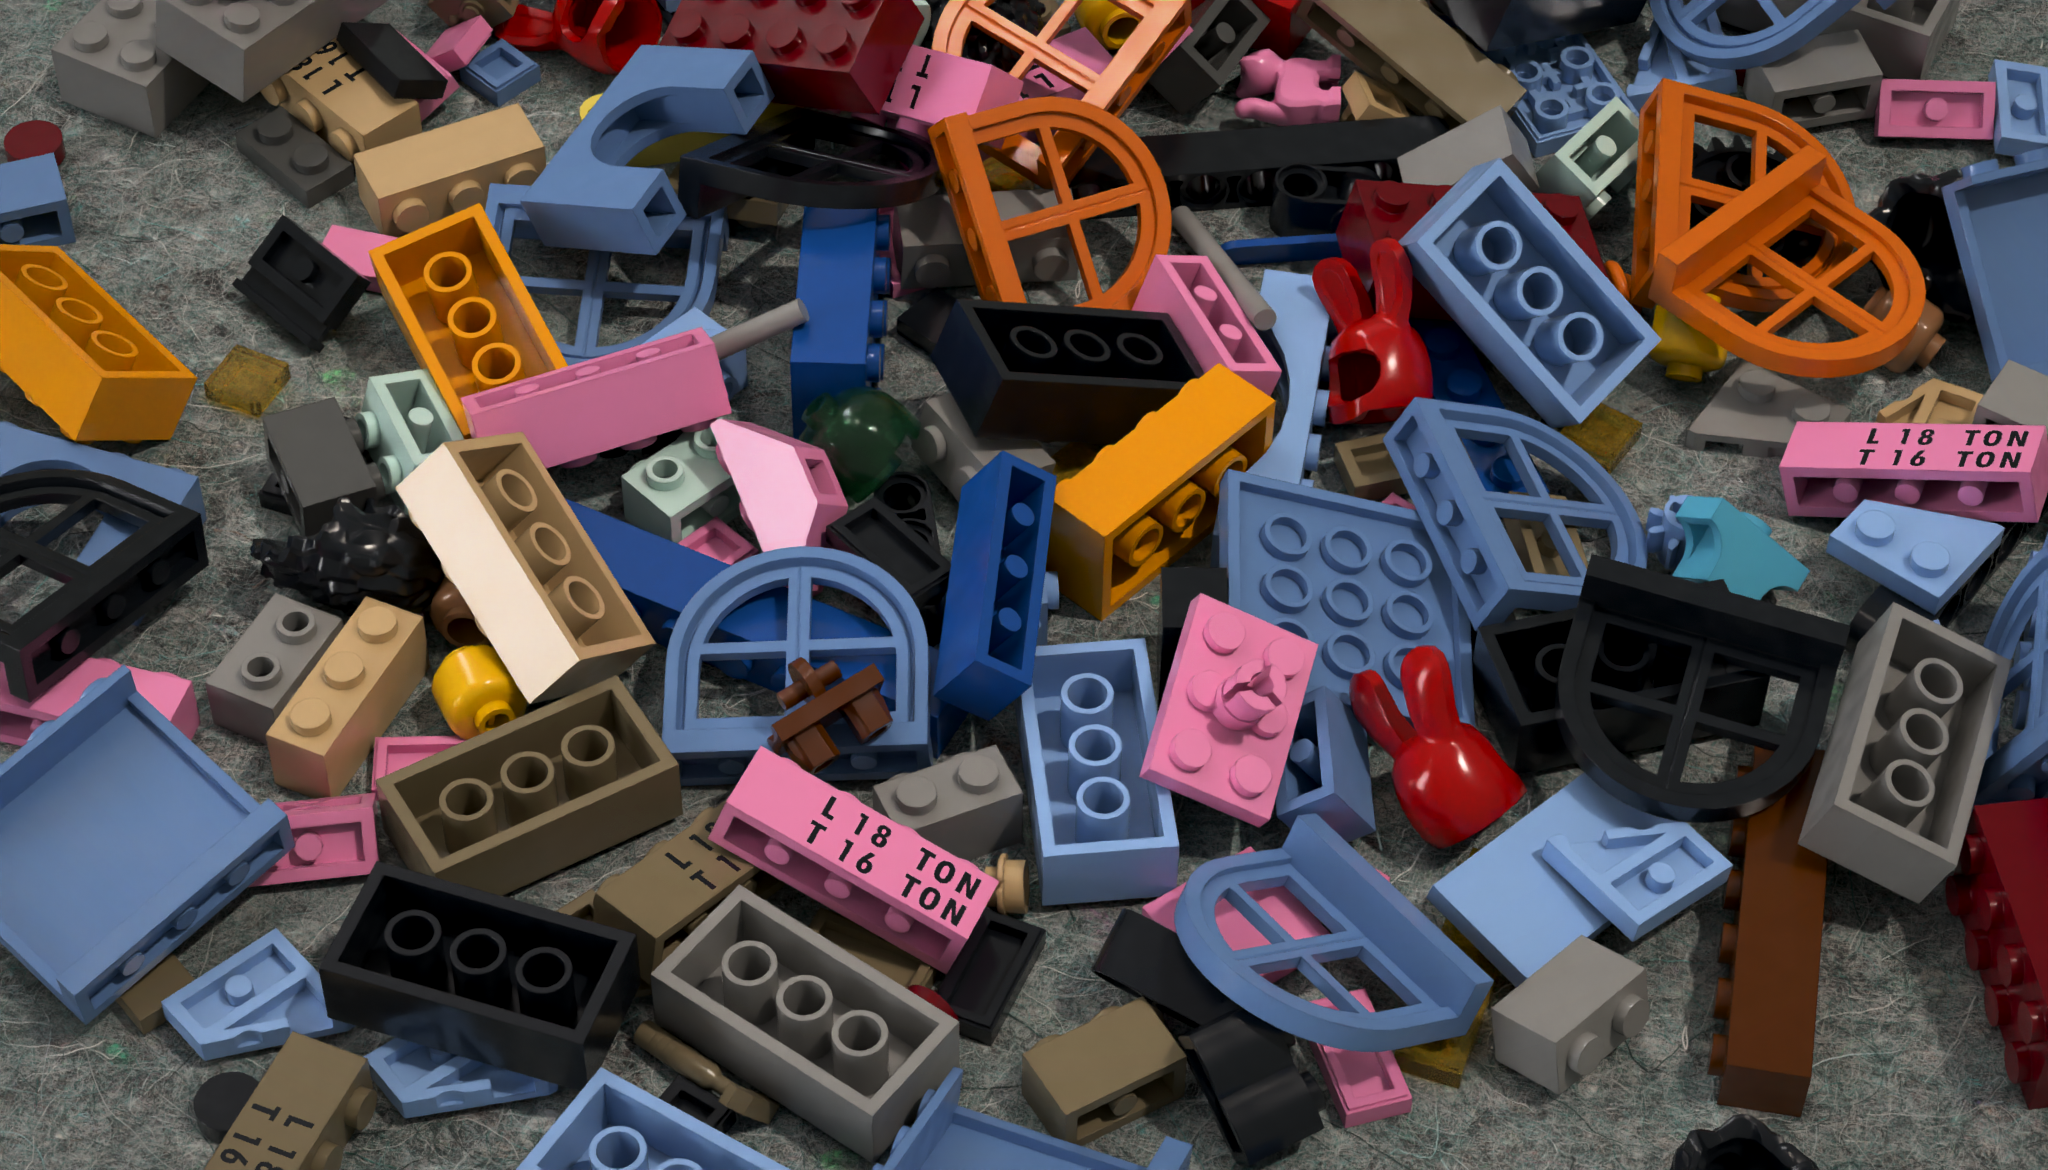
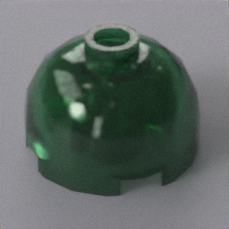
(859, 436)

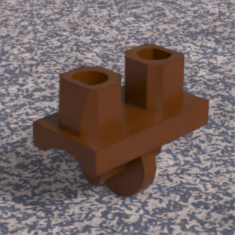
(804, 732)

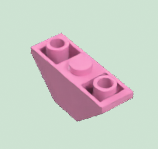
(782, 485)

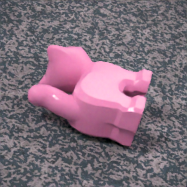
(1302, 87)

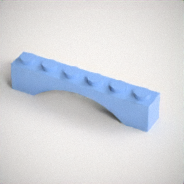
(1302, 352)

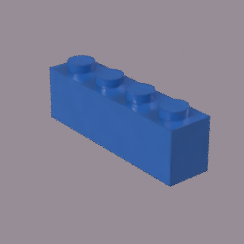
(995, 586)

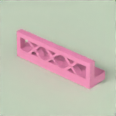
(330, 837)

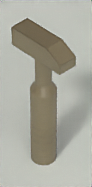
(703, 1072)

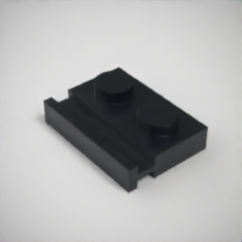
(301, 283)

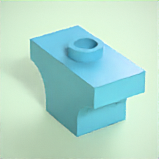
(1734, 548)

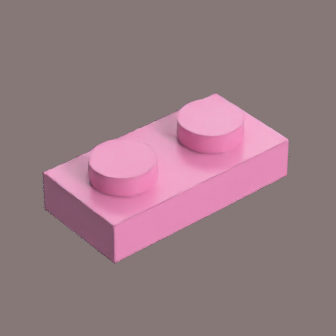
(1935, 109)

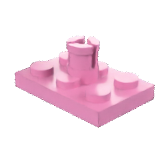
(1229, 710)

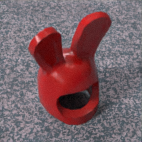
(591, 31)
(1375, 357)
(1443, 768)

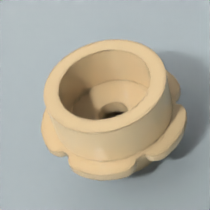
(1013, 889)

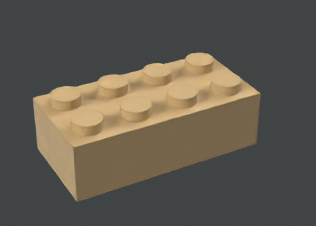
(524, 565)

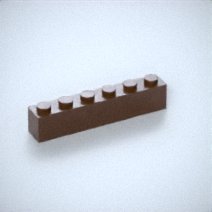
(1770, 954)

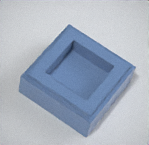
(500, 72)

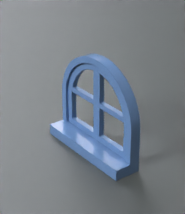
(1748, 50)
(703, 236)
(1465, 517)
(722, 748)
(2021, 765)
(1366, 922)

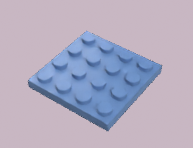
(1344, 577)

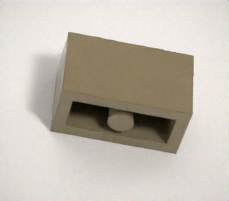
(1103, 1073)

